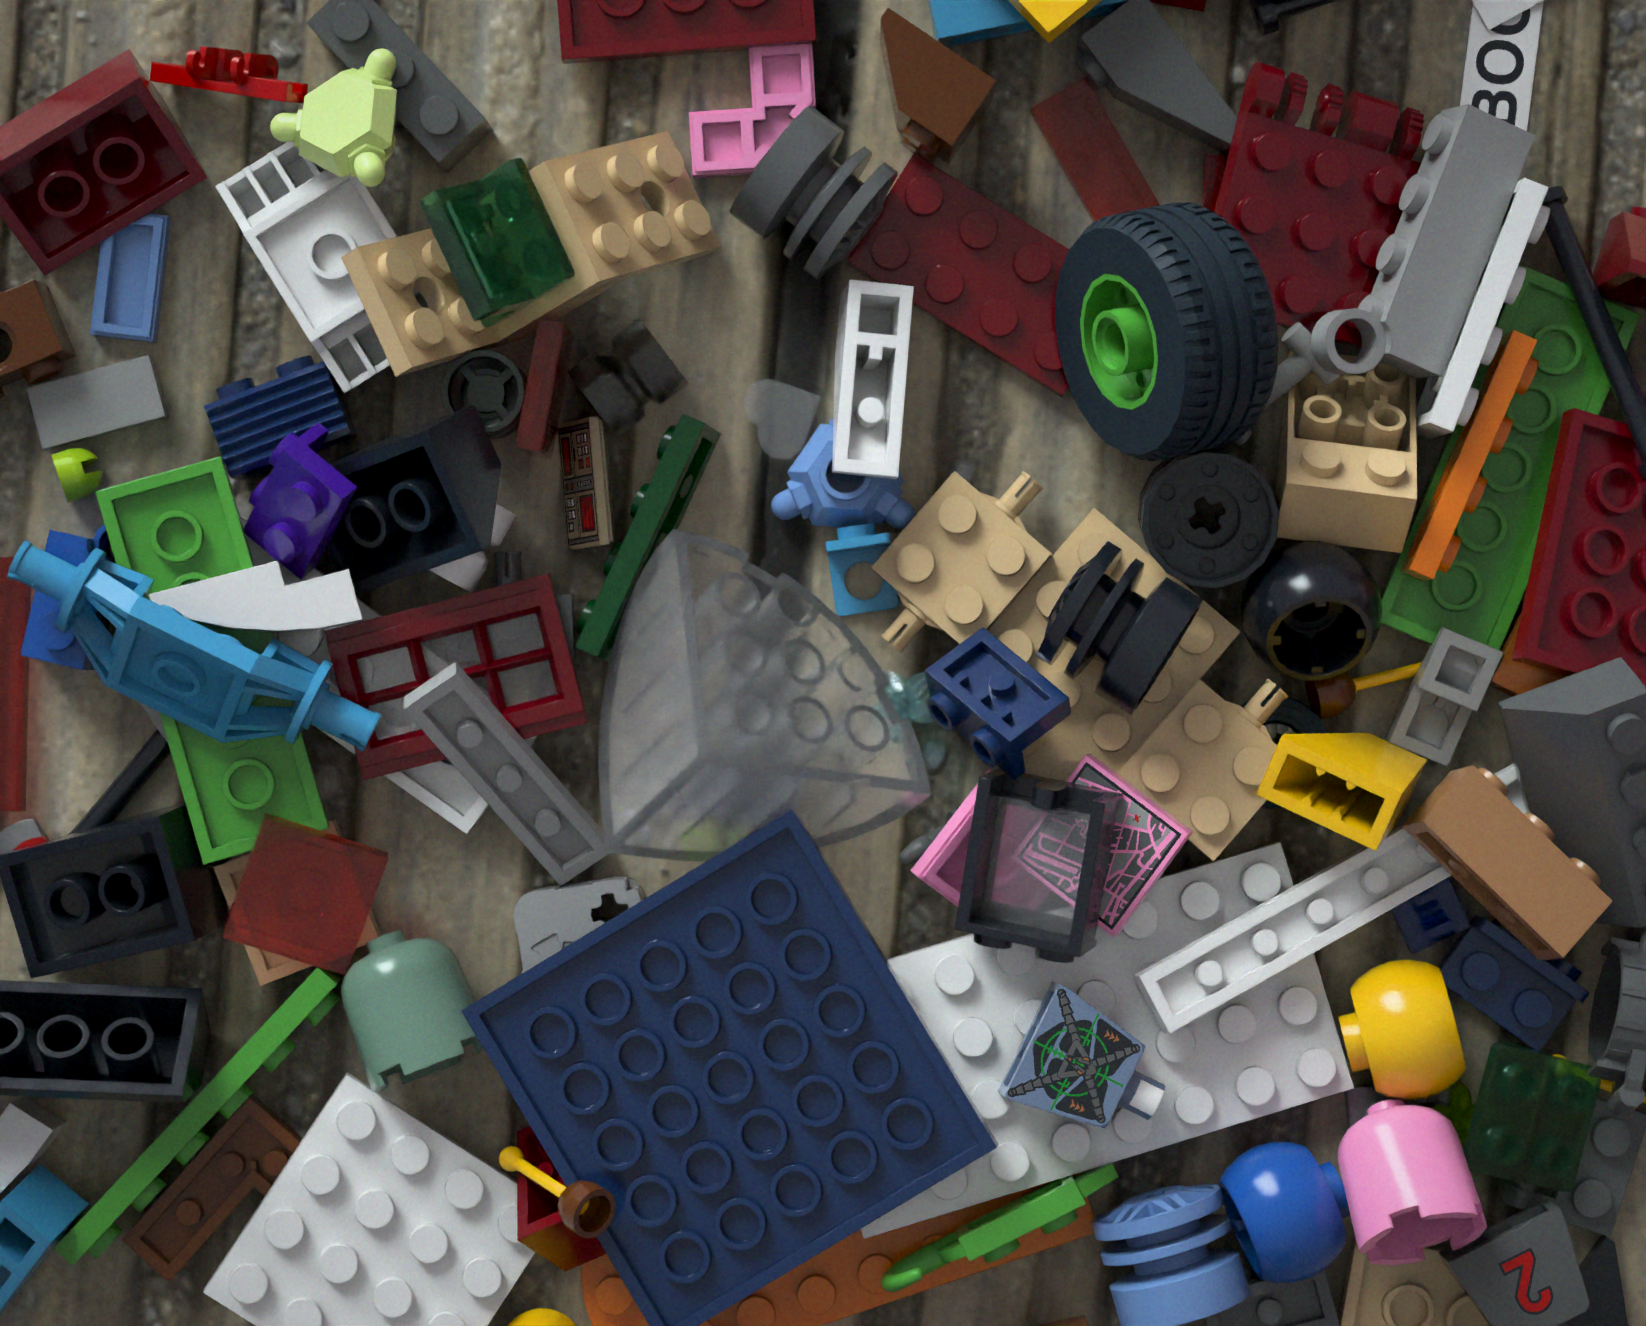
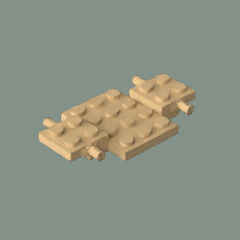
(1184, 747)

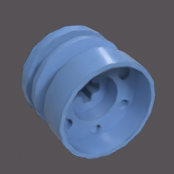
(1166, 1243)

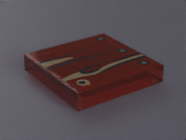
(545, 389)

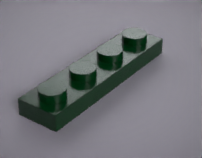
(655, 513)

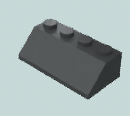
(1585, 775)

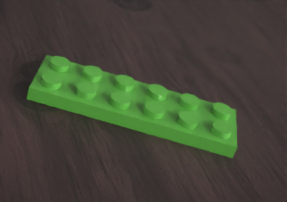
(181, 532)
(1501, 534)

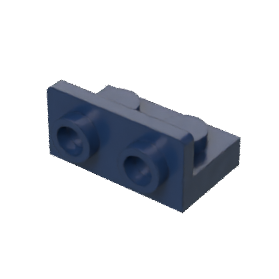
(993, 700)
(1509, 983)

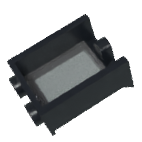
(1036, 864)

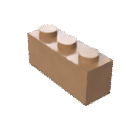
(1508, 862)

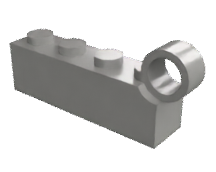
(1436, 250)

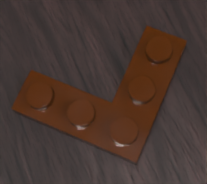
(240, 1157)

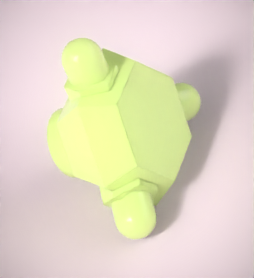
(347, 121)

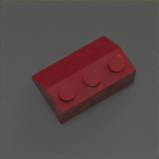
(88, 153)

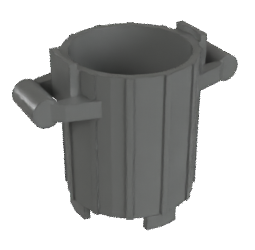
(1619, 1022)

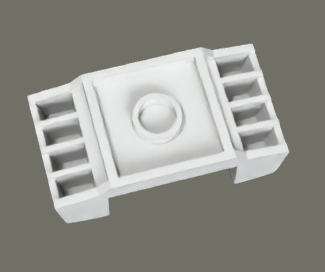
(300, 228)

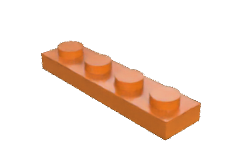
(1460, 482)

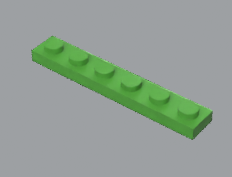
(184, 1135)

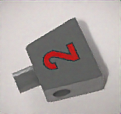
(1522, 1270)

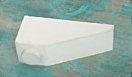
(870, 378)

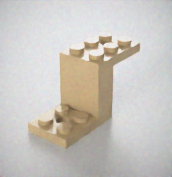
(601, 225)

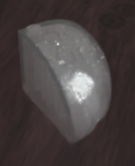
(739, 706)

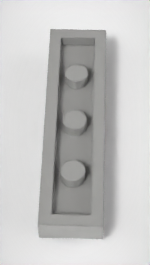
(506, 773)

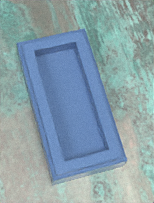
(131, 280)

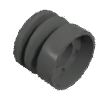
(813, 192)

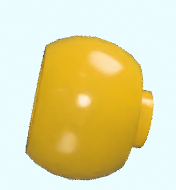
(1403, 1030)

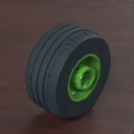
(1166, 331)

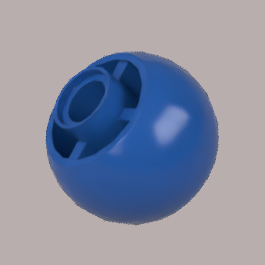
(1285, 1211)

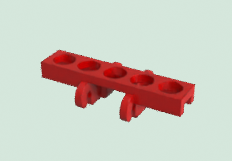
(212, 67)

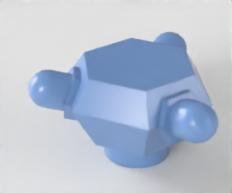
(838, 498)

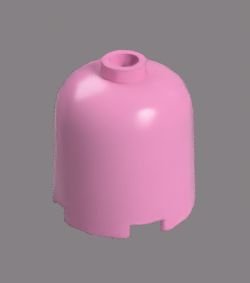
(1407, 1183)

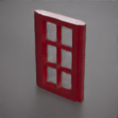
(501, 637)

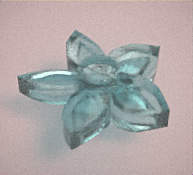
(909, 697)

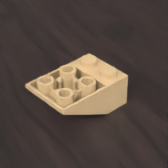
(1348, 459)

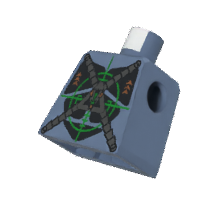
(1079, 1064)

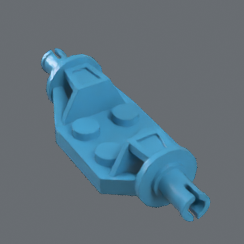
(183, 666)

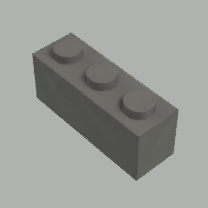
(426, 99)

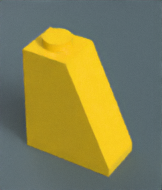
(1343, 782)

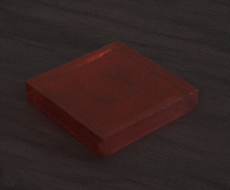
(305, 894)

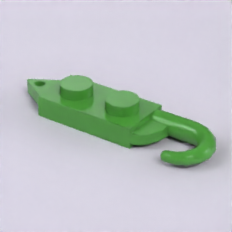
(997, 1231)

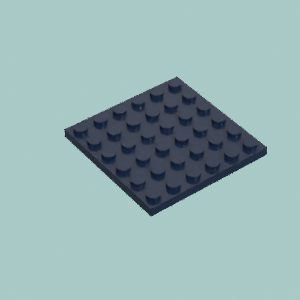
(731, 1075)

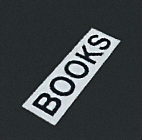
(1502, 66)

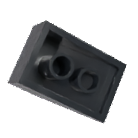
(111, 892)

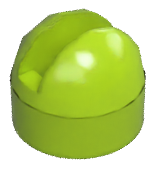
(72, 477)

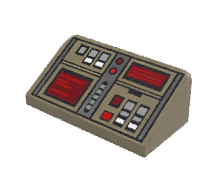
(586, 484)

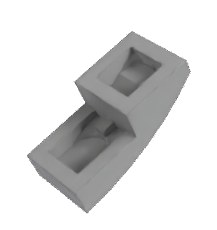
(1443, 695)

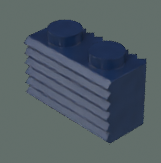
(257, 418)

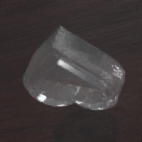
(782, 416)

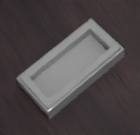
(97, 402)

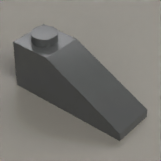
(1153, 72)

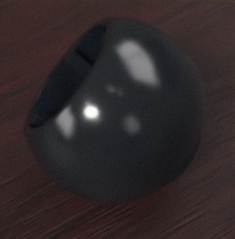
(1311, 610)

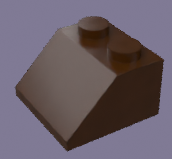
(931, 89)

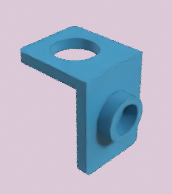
(854, 546)

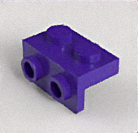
(298, 502)

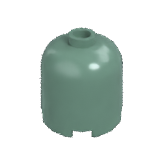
(408, 1008)

